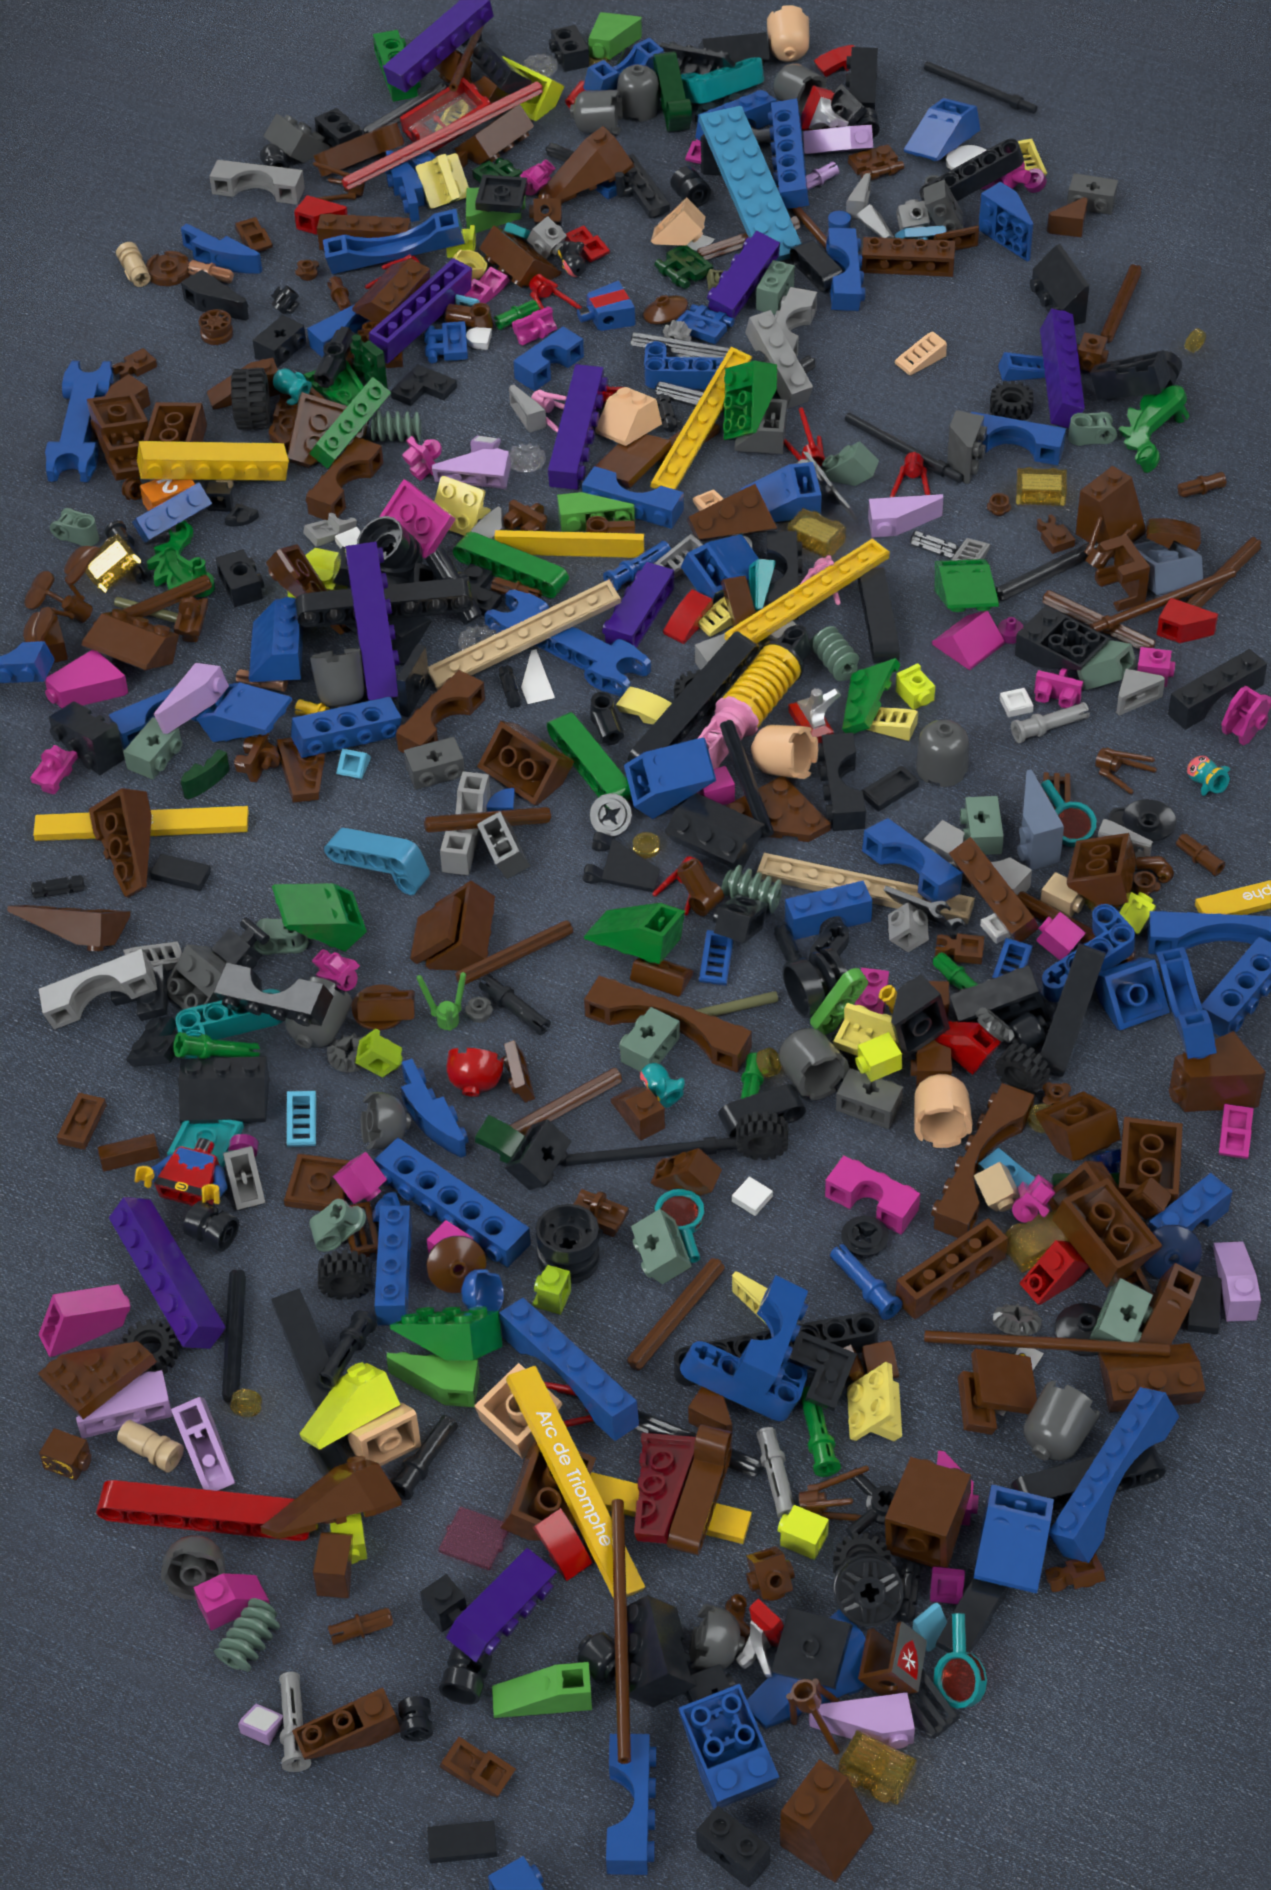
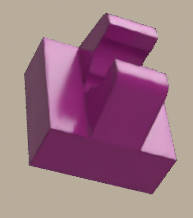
(947, 1585)

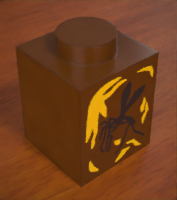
(65, 1454)

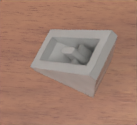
(1138, 689)
(244, 1177)

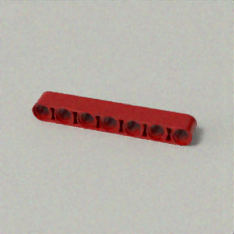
(190, 1508)

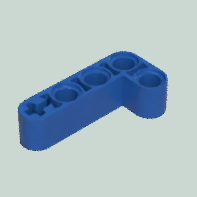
(679, 371)
(1105, 940)
(715, 1368)

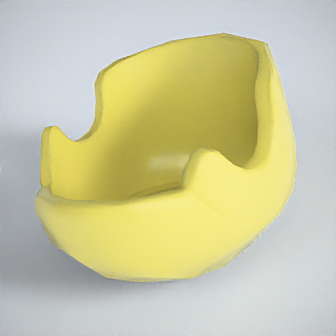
(473, 260)

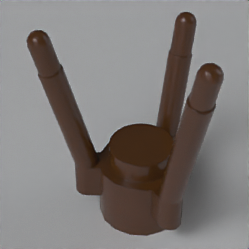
(358, 190)
(1096, 558)
(1111, 760)
(817, 1501)
(807, 1698)

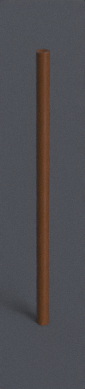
(621, 1632)

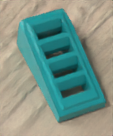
(759, 580)

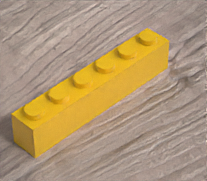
(212, 461)

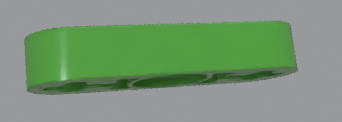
(845, 991)

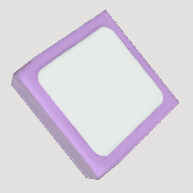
(481, 442)
(260, 1724)

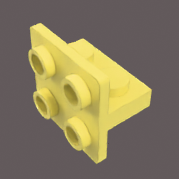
(442, 180)
(462, 502)
(861, 1026)
(875, 1405)

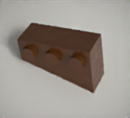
(735, 515)

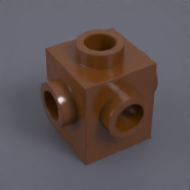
(546, 202)
(1092, 351)
(769, 1573)

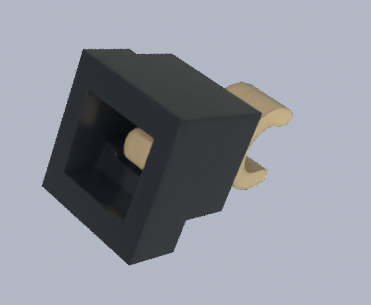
(220, 495)

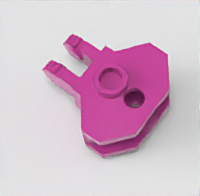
(1246, 714)

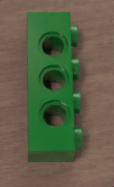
(386, 47)
(350, 422)

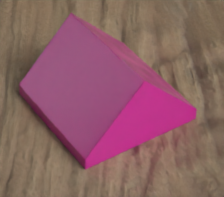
(970, 639)

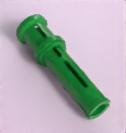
(204, 1047)
(820, 1442)

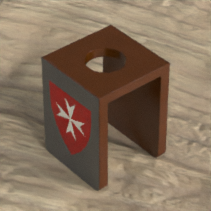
(893, 1662)

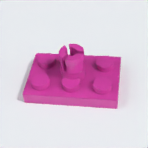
(419, 516)

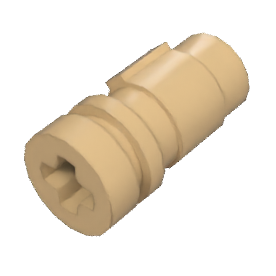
(134, 266)
(158, 1449)

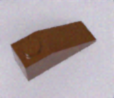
(221, 393)

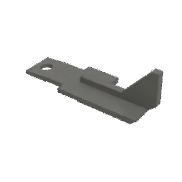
(827, 485)

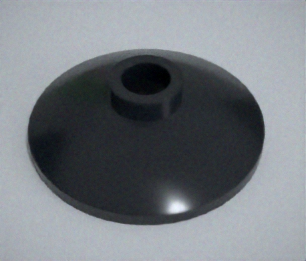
(1149, 819)
(1070, 1323)

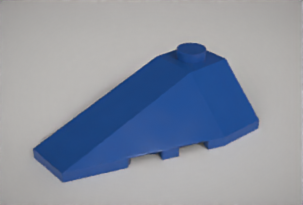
(770, 1701)

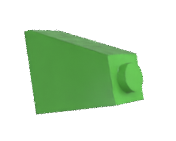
(613, 34)
(485, 220)

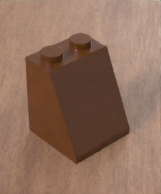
(1113, 499)
(1219, 1079)
(927, 1512)
(824, 1822)

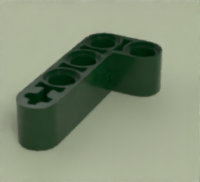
(675, 106)

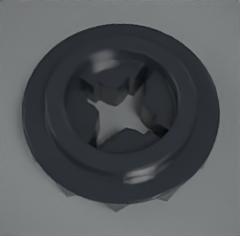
(868, 1227)

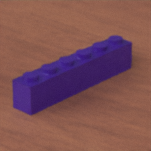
(437, 43)
(421, 309)
(1061, 367)
(577, 426)
(371, 619)
(167, 1273)

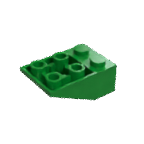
(747, 396)
(965, 584)
(321, 913)
(640, 930)
(453, 1332)

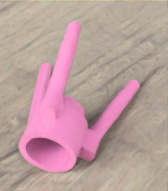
(546, 401)
(820, 565)

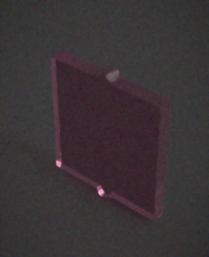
(473, 1538)

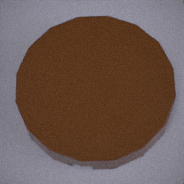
(168, 268)

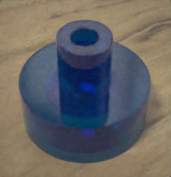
(1109, 1159)

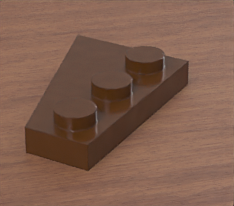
(301, 774)

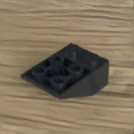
(1057, 641)

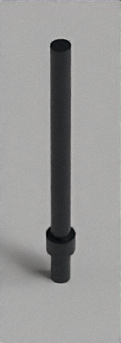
(1015, 101)
(939, 467)
(708, 1145)

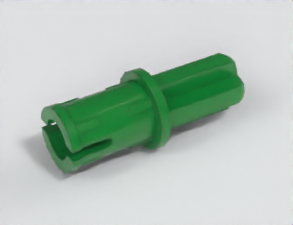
(515, 313)
(954, 974)
(752, 1077)

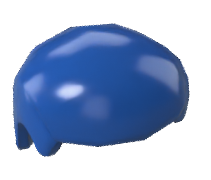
(482, 1289)

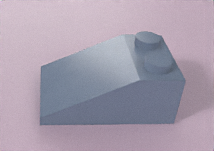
(1170, 567)
(1040, 827)

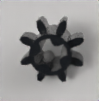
(285, 299)

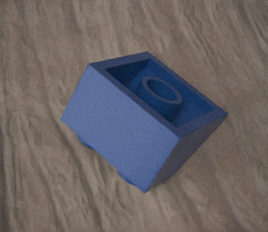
(1132, 992)

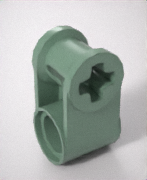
(1089, 428)
(75, 528)
(280, 938)
(334, 1224)

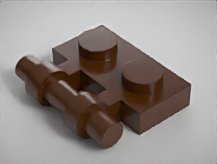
(875, 162)

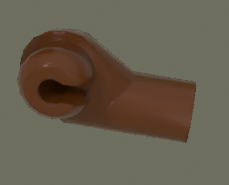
(1158, 865)
(736, 1607)

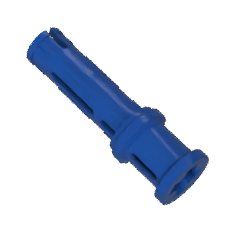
(627, 569)
(873, 1289)

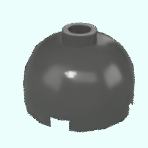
(383, 1120)
(190, 1563)
(715, 1639)

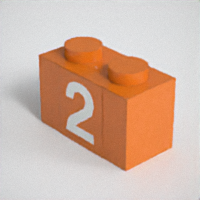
(161, 490)

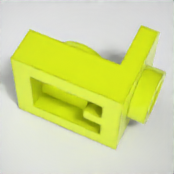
(1137, 911)

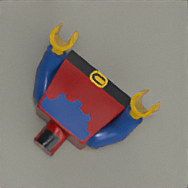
(187, 1175)

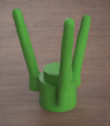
(447, 1012)

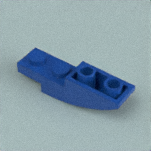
(408, 186)
(223, 253)
(431, 1114)

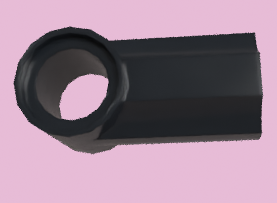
(605, 718)

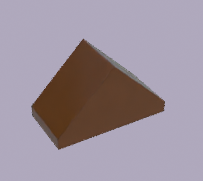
(1068, 219)
(710, 1410)
(333, 1565)

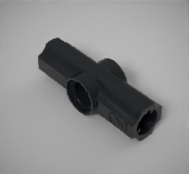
(334, 357)
(444, 569)

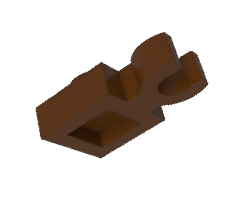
(136, 363)
(1055, 537)
(965, 948)
(1076, 1573)

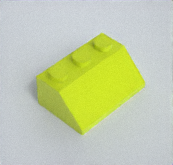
(543, 103)

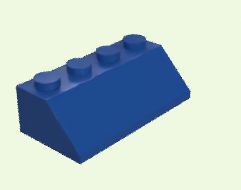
(276, 643)

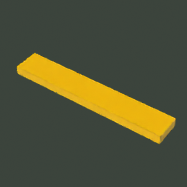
(573, 543)
(726, 1522)

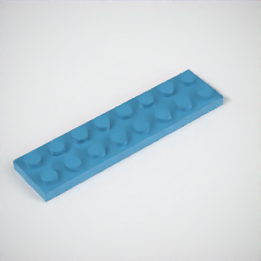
(748, 177)

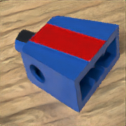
(608, 308)

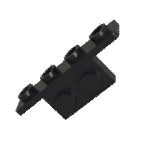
(698, 60)

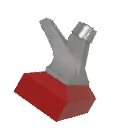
(818, 111)
(811, 712)
(764, 1633)

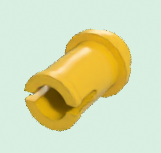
(308, 708)
(888, 995)

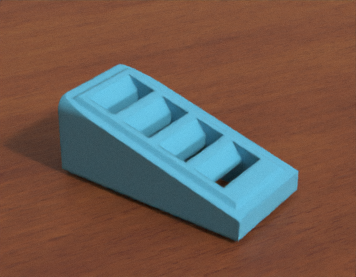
(301, 1098)

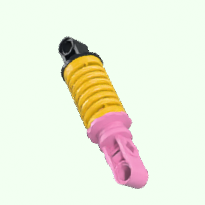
(758, 689)

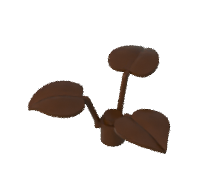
(73, 606)

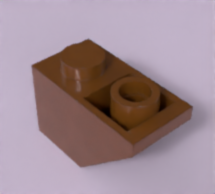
(687, 1171)

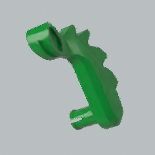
(1153, 413)
(172, 566)

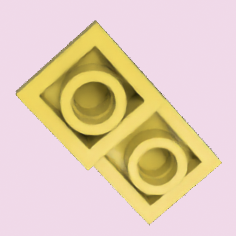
(643, 703)

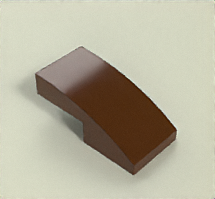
(253, 235)
(476, 1768)

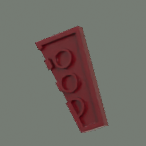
(662, 1479)

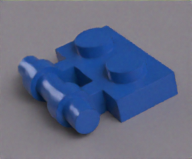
(706, 323)
(454, 342)

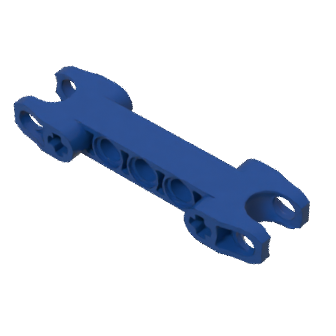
(75, 444)
(601, 662)

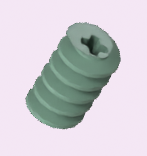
(395, 426)
(835, 653)
(754, 888)
(247, 1635)

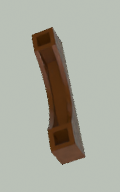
(720, 1040)
(1004, 1119)

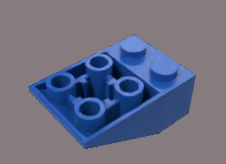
(943, 129)
(1006, 219)
(790, 491)
(718, 561)
(243, 712)
(669, 776)
(1013, 1538)
(728, 1747)

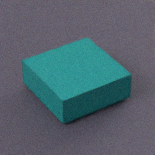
(517, 230)

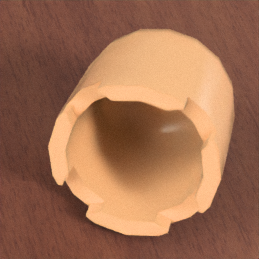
(788, 33)
(785, 750)
(942, 1111)

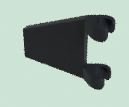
(622, 866)
(931, 909)

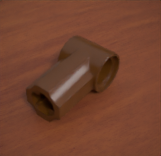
(474, 316)
(599, 524)
(703, 892)

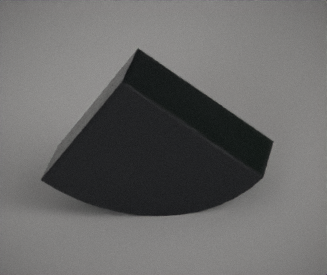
(241, 516)

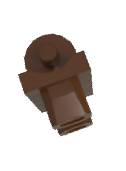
(527, 517)
(190, 618)
(260, 757)
(608, 1213)

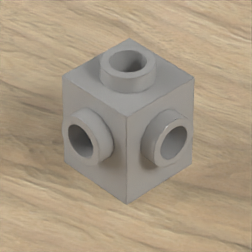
(913, 215)
(547, 238)
(908, 927)

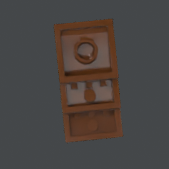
(119, 428)

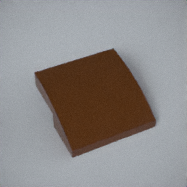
(1167, 530)

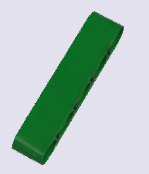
(511, 563)
(589, 757)

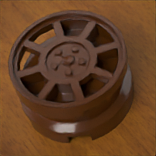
(215, 329)

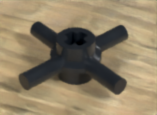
(875, 1512)

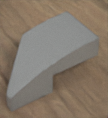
(490, 523)
(326, 530)

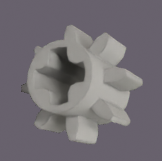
(677, 330)

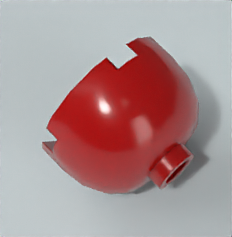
(474, 1070)

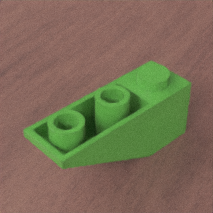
(577, 508)
(441, 1379)
(544, 1692)

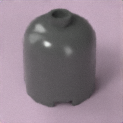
(796, 82)
(639, 92)
(597, 109)
(339, 677)
(943, 753)
(321, 1036)
(812, 1063)
(1059, 1422)

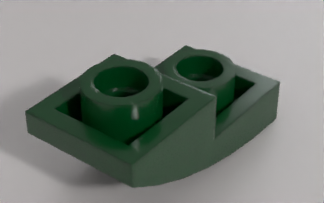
(204, 777)
(499, 1138)

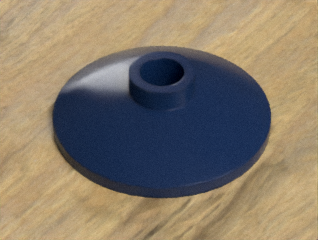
(1177, 1241)

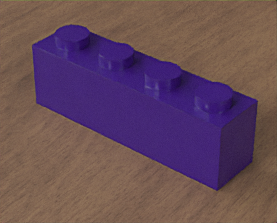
(744, 274)
(640, 605)
(501, 1605)

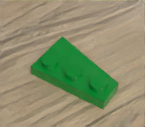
(344, 389)
(864, 695)

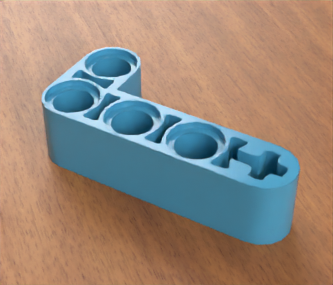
(380, 853)

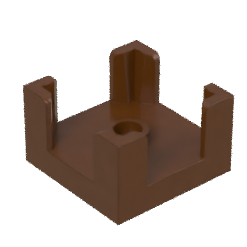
(1128, 569)

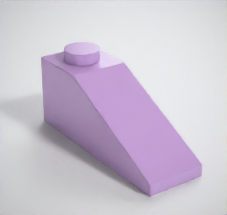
(838, 139)
(477, 468)
(901, 514)
(192, 695)
(1239, 1281)
(139, 1401)
(203, 1444)
(881, 1717)

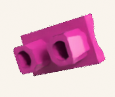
(538, 176)
(534, 326)
(421, 457)
(1059, 687)
(54, 767)
(336, 969)
(1032, 1199)

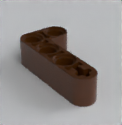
(360, 148)
(701, 1489)

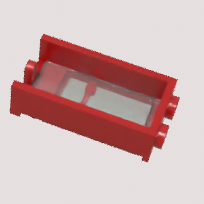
(442, 111)

